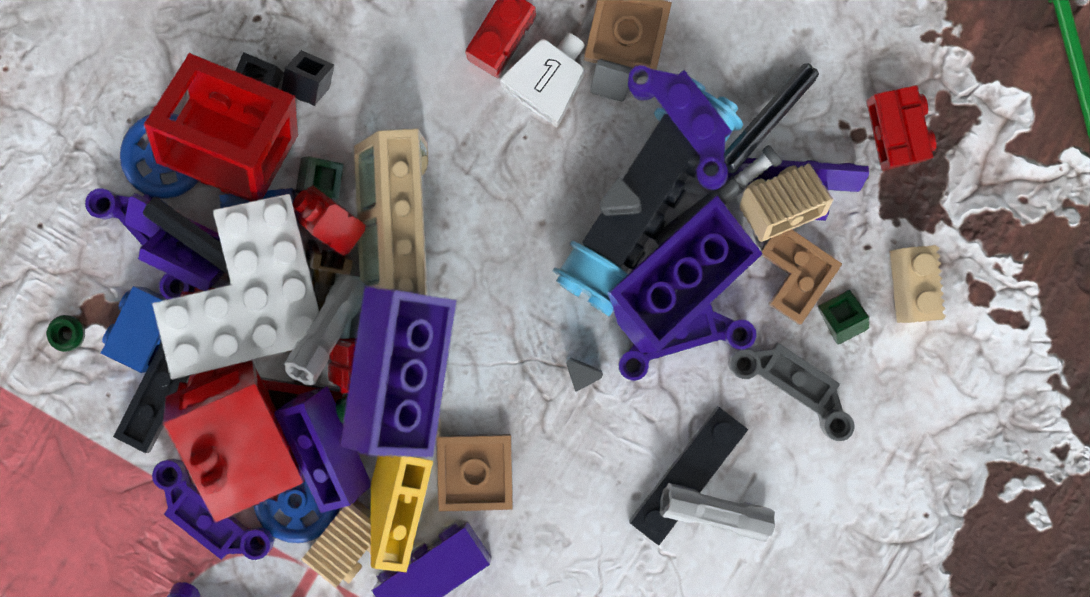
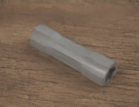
(313, 350)
(691, 506)

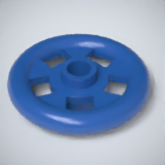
(152, 183)
(296, 529)

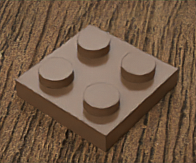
(628, 32)
(475, 472)

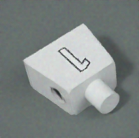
(547, 77)

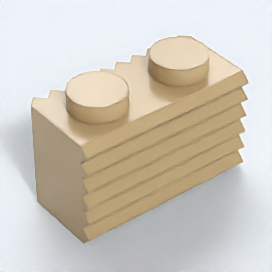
(785, 201)
(917, 284)
(342, 545)

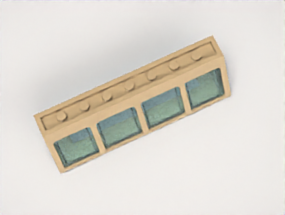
(391, 207)

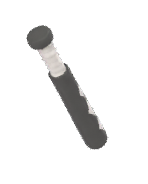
(731, 189)

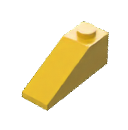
(396, 507)

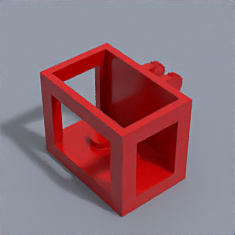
(228, 131)
(231, 441)

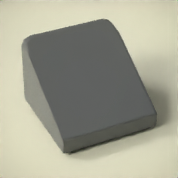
(610, 80)

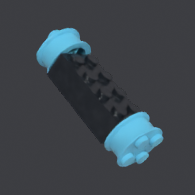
(659, 183)

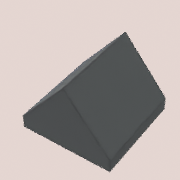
(620, 200)
(582, 373)

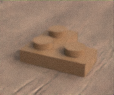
(807, 270)

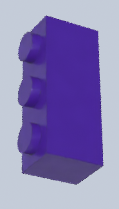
(315, 436)
(437, 568)

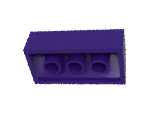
(682, 277)
(398, 373)

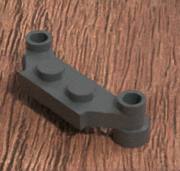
(800, 382)

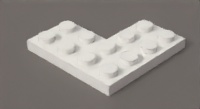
(263, 307)

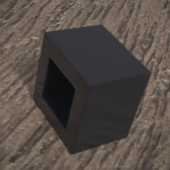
(256, 68)
(307, 77)

